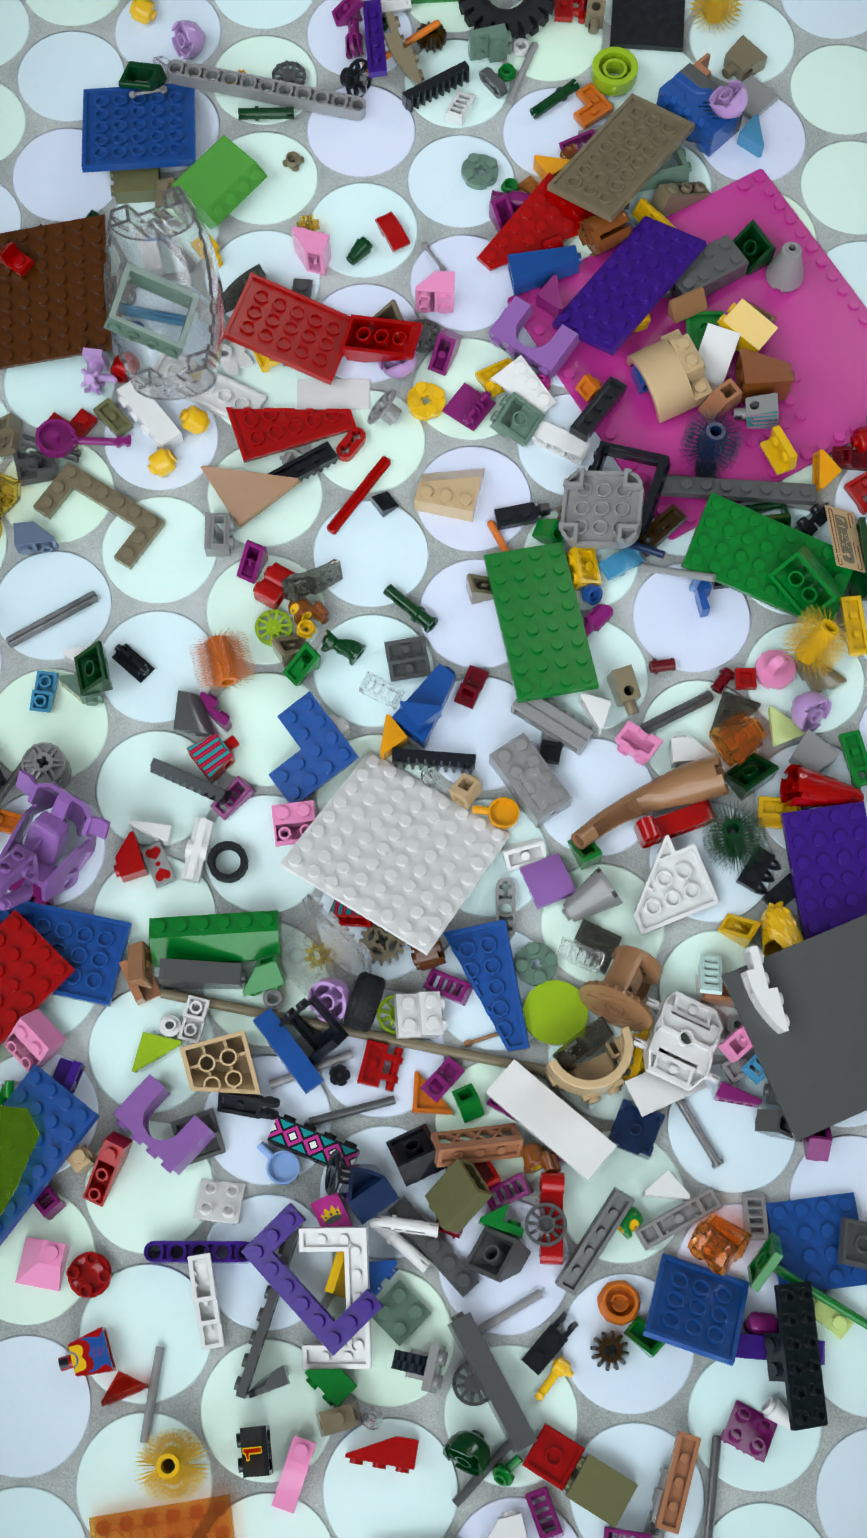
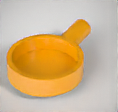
(502, 812)

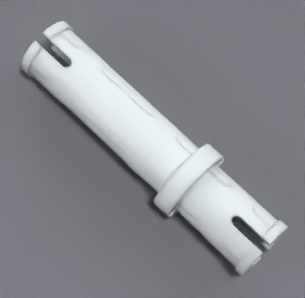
(410, 1226)
(406, 1249)

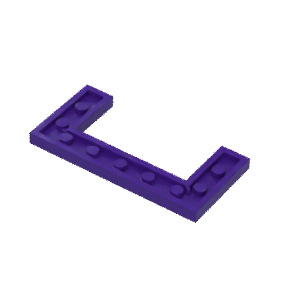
(262, 1256)

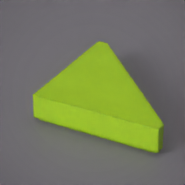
(153, 1048)

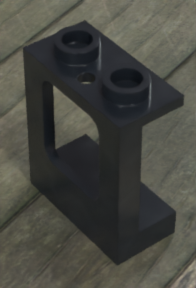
(320, 1043)

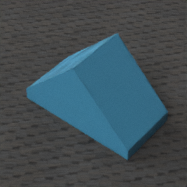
(751, 137)

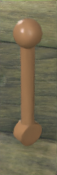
(468, 1043)

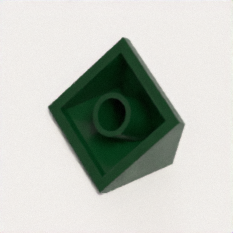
(755, 247)
(93, 670)
(750, 775)

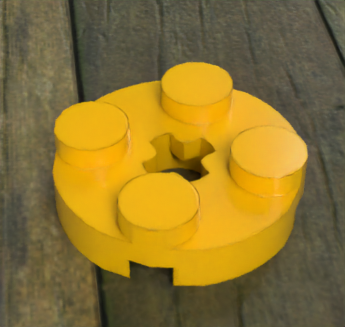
(430, 410)

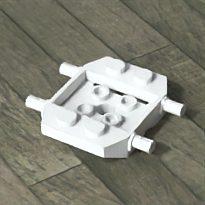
(673, 1017)

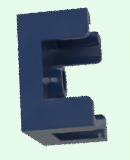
(634, 1132)

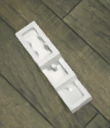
(206, 1301)

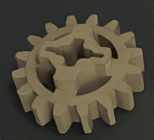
(374, 945)

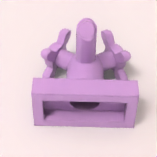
(96, 363)

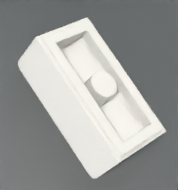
(523, 853)

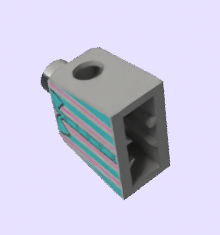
(760, 411)

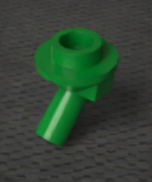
(503, 1473)

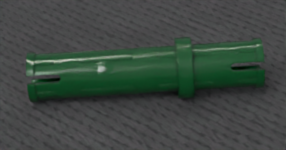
(559, 95)
(265, 113)

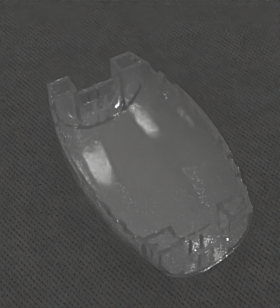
(177, 247)

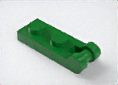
(855, 756)

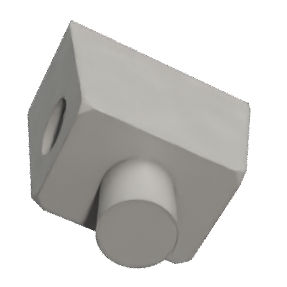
(813, 753)

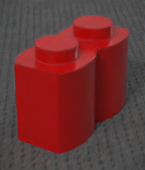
(270, 589)

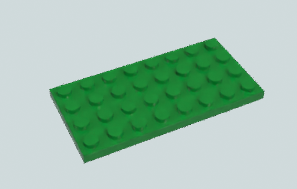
(748, 546)
(540, 622)

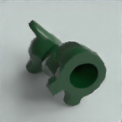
(346, 647)

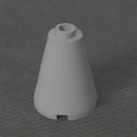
(786, 268)
(591, 898)

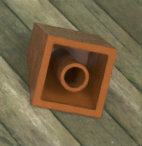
(762, 375)

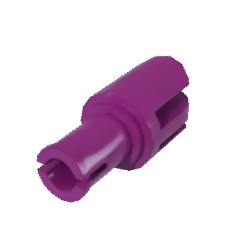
(354, 41)
(516, 198)
(597, 618)
(760, 1323)

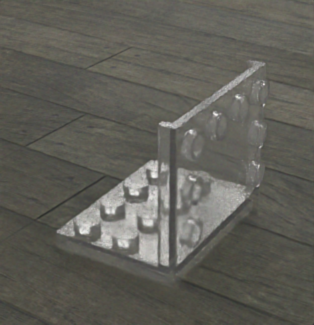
(346, 954)

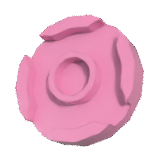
(774, 670)

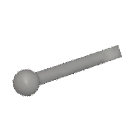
(163, 89)
(425, 245)

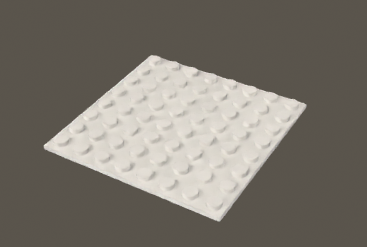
(396, 852)

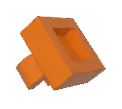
(588, 387)

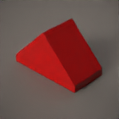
(488, 1173)

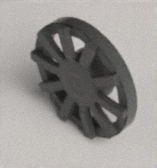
(289, 75)
(426, 335)
(545, 1224)
(470, 1385)

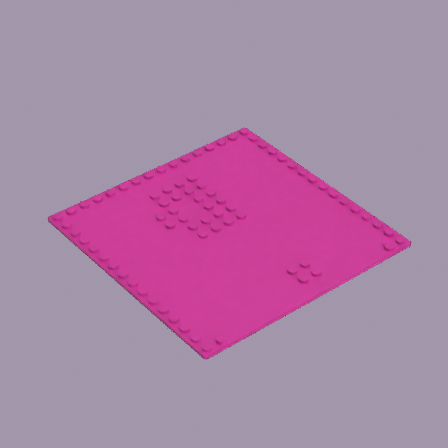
(817, 333)

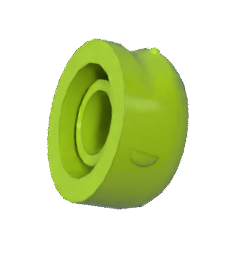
(616, 61)

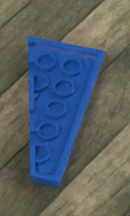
(490, 968)

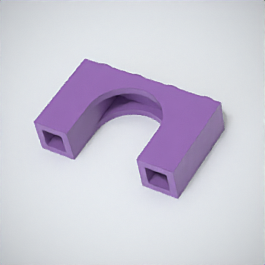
(545, 359)
(136, 1115)

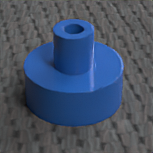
(592, 594)

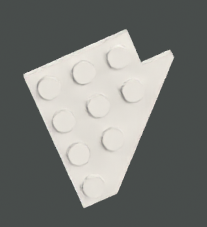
(674, 888)

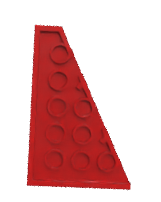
(536, 219)

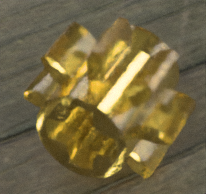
(308, 222)
(320, 949)

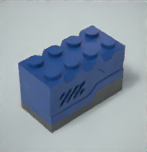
(689, 97)

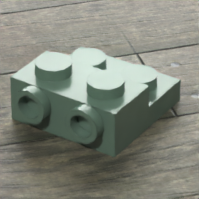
(489, 43)
(516, 419)

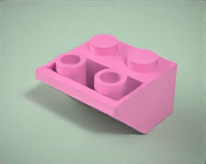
(312, 249)
(436, 293)
(291, 821)
(34, 1040)

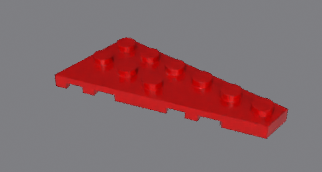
(281, 429)

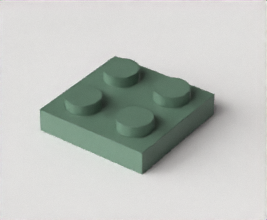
(400, 1313)

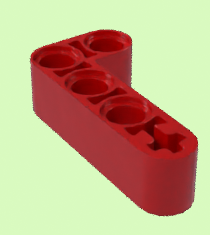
(652, 831)
(551, 1191)

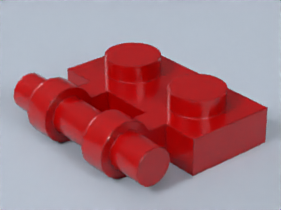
(565, 11)
(373, 1064)

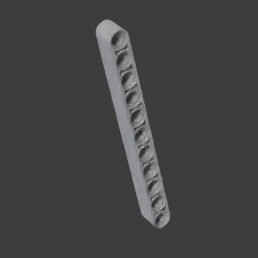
(259, 84)

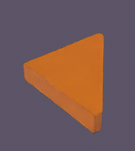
(423, 1103)

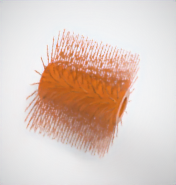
(223, 660)

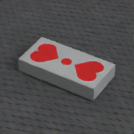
(158, 864)

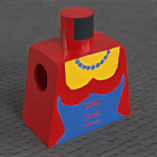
(89, 1355)

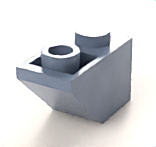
(32, 538)

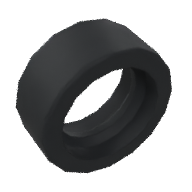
(223, 846)

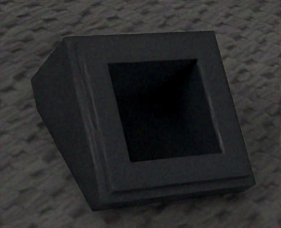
(384, 503)

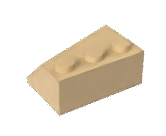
(450, 493)
(221, 1065)

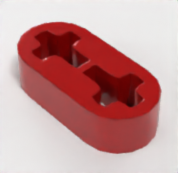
(354, 447)

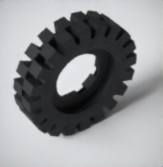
(519, 20)

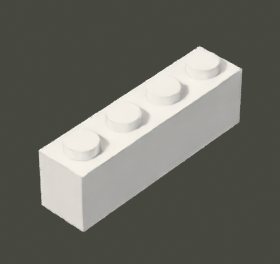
(150, 417)

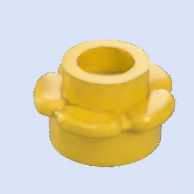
(306, 624)

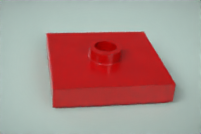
(553, 1456)

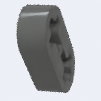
(493, 82)

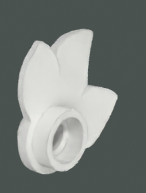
(235, 359)

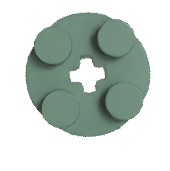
(476, 162)
(524, 968)

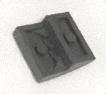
(407, 658)
(216, 1145)

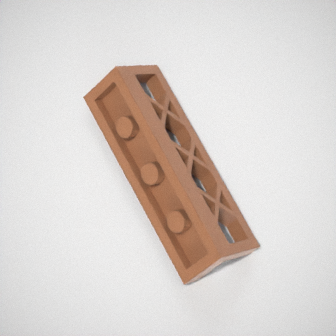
(479, 1148)
(677, 1482)

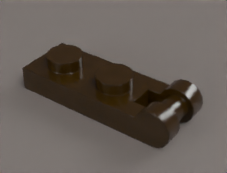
(663, 527)

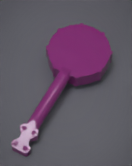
(57, 439)

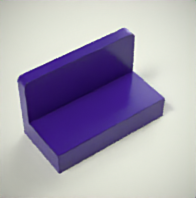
(68, 1073)

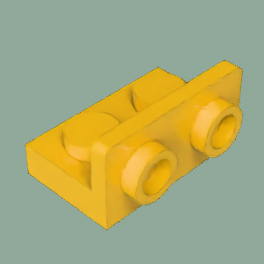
(487, 373)
(779, 451)
(583, 567)

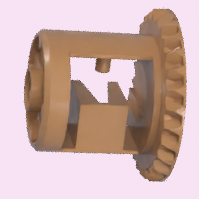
(624, 988)

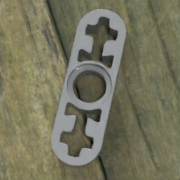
(511, 893)

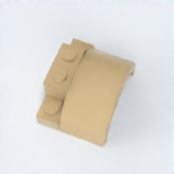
(672, 374)
(596, 1075)

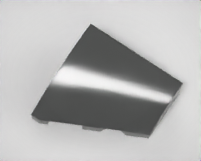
(34, 468)
(191, 715)
(272, 1381)

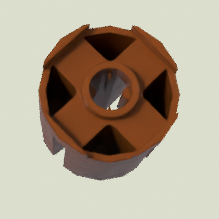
(604, 235)

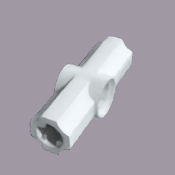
(197, 850)

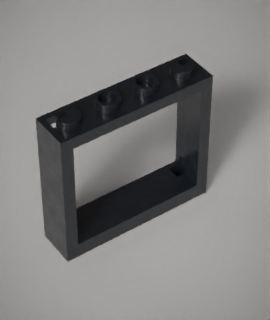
(657, 460)

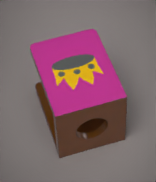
(331, 1212)

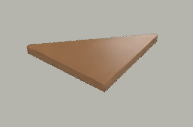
(247, 492)

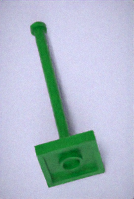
(767, 1261)

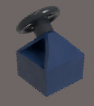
(362, 1187)

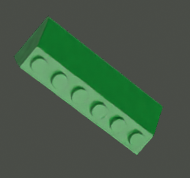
(216, 937)

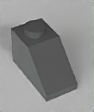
(772, 1124)

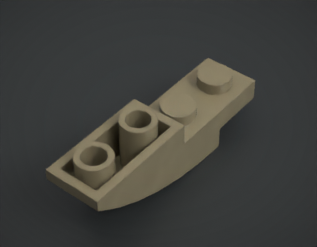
(403, 57)

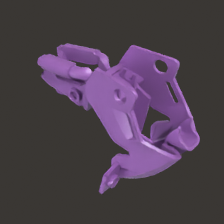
(47, 842)

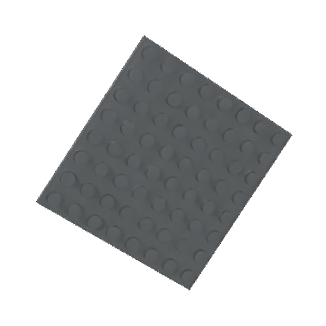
(822, 1059)

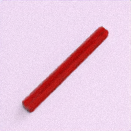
(358, 495)

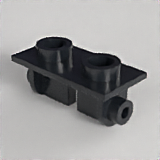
(817, 514)
(132, 662)

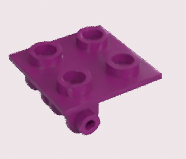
(469, 406)
(749, 1431)

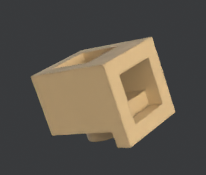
(465, 790)
(81, 1159)

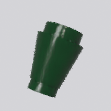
(360, 249)

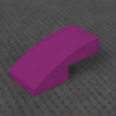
(442, 1079)

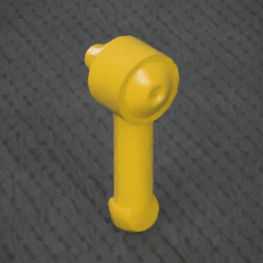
(560, 1368)

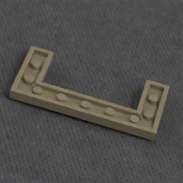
(73, 478)

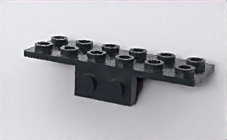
(795, 1355)

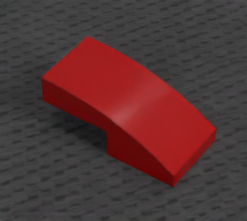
(392, 231)

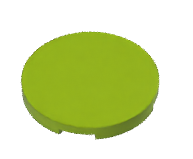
(554, 1012)

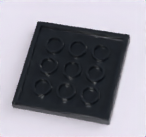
(648, 24)

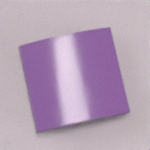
(547, 881)

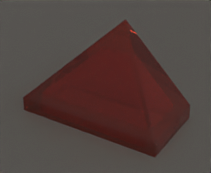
(123, 1387)

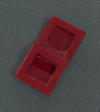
(849, 459)
(471, 687)

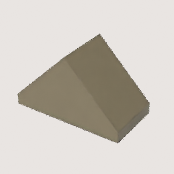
(478, 588)
(287, 648)

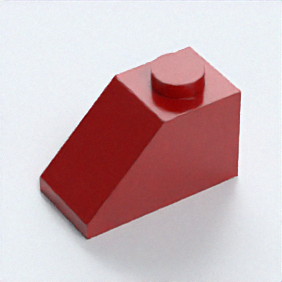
(130, 860)

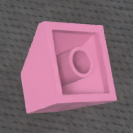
(42, 1264)

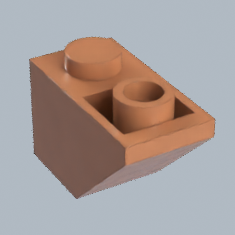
(724, 396)

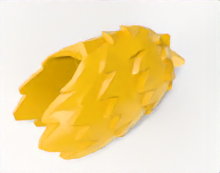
(778, 929)

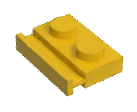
(770, 810)

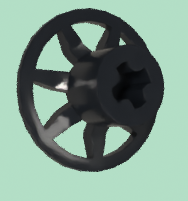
(353, 78)

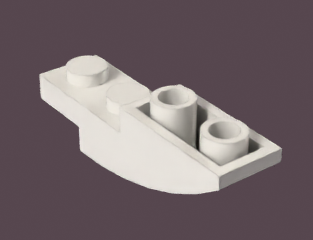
(765, 1000)

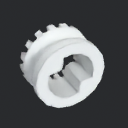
(520, 52)

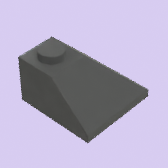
(497, 1255)

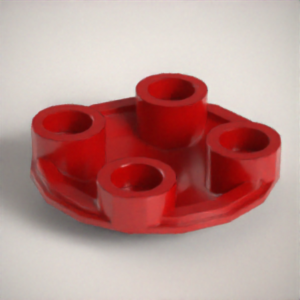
(89, 1274)

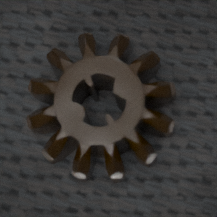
(433, 40)
(608, 1342)

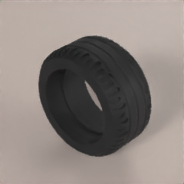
(364, 1001)

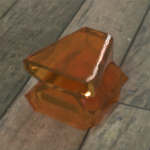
(737, 738)
(718, 1243)

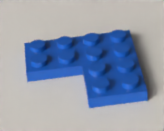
(322, 751)

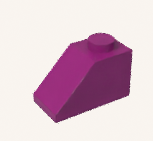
(444, 351)
(818, 1145)

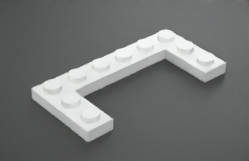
(354, 1243)

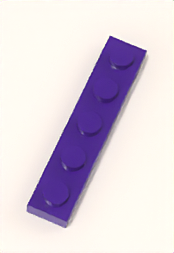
(375, 38)

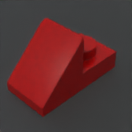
(15, 259)

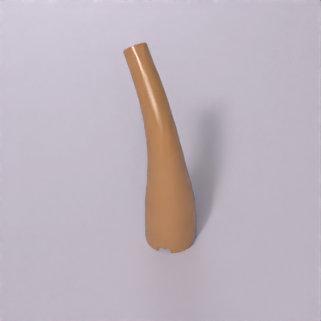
(682, 786)

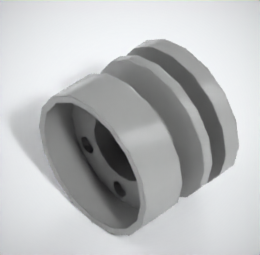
(56, 771)

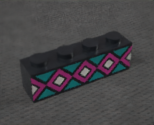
(310, 1144)

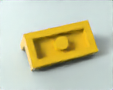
(336, 1280)

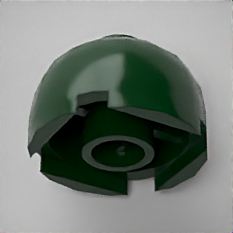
(469, 1451)

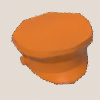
(619, 1302)

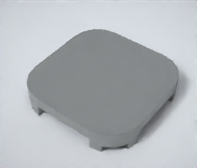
(602, 509)

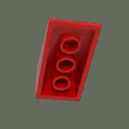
(380, 339)

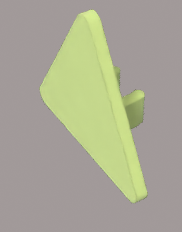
(782, 727)

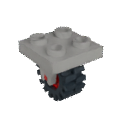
(422, 1365)

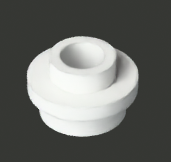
(170, 1032)

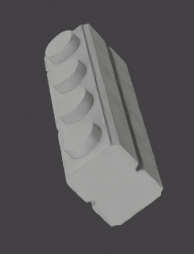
(555, 723)

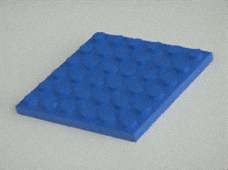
(138, 131)

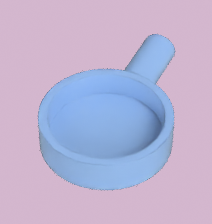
(281, 1166)

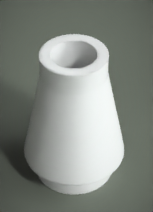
(776, 1412)

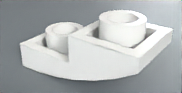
(194, 1019)

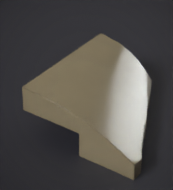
(9, 434)
(823, 683)

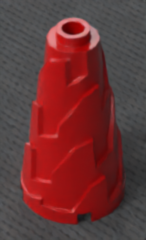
(812, 789)

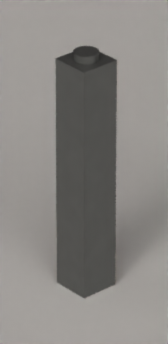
(491, 1381)

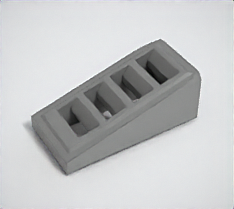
(763, 1235)

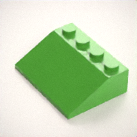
(220, 180)

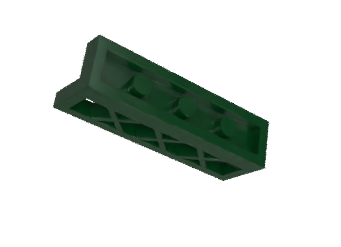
(858, 581)

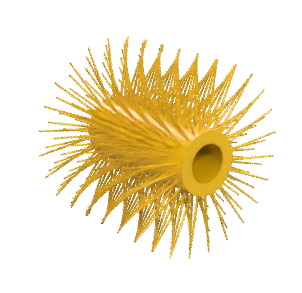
(715, 12)
(817, 642)
(182, 1470)

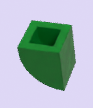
(547, 531)
(468, 1103)

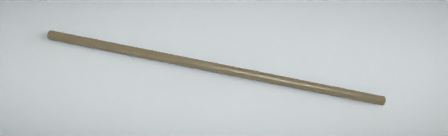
(377, 1036)

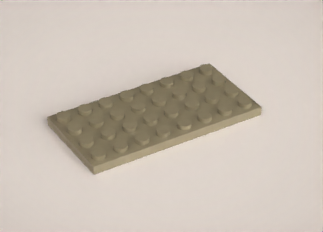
(621, 157)

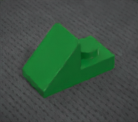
(302, 664)
(495, 1221)

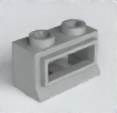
(218, 550)

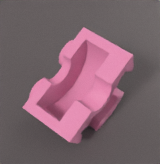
(637, 743)

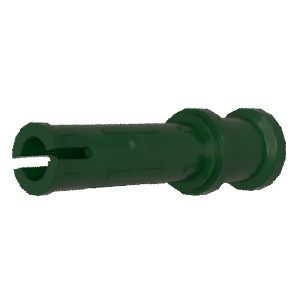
(417, 613)

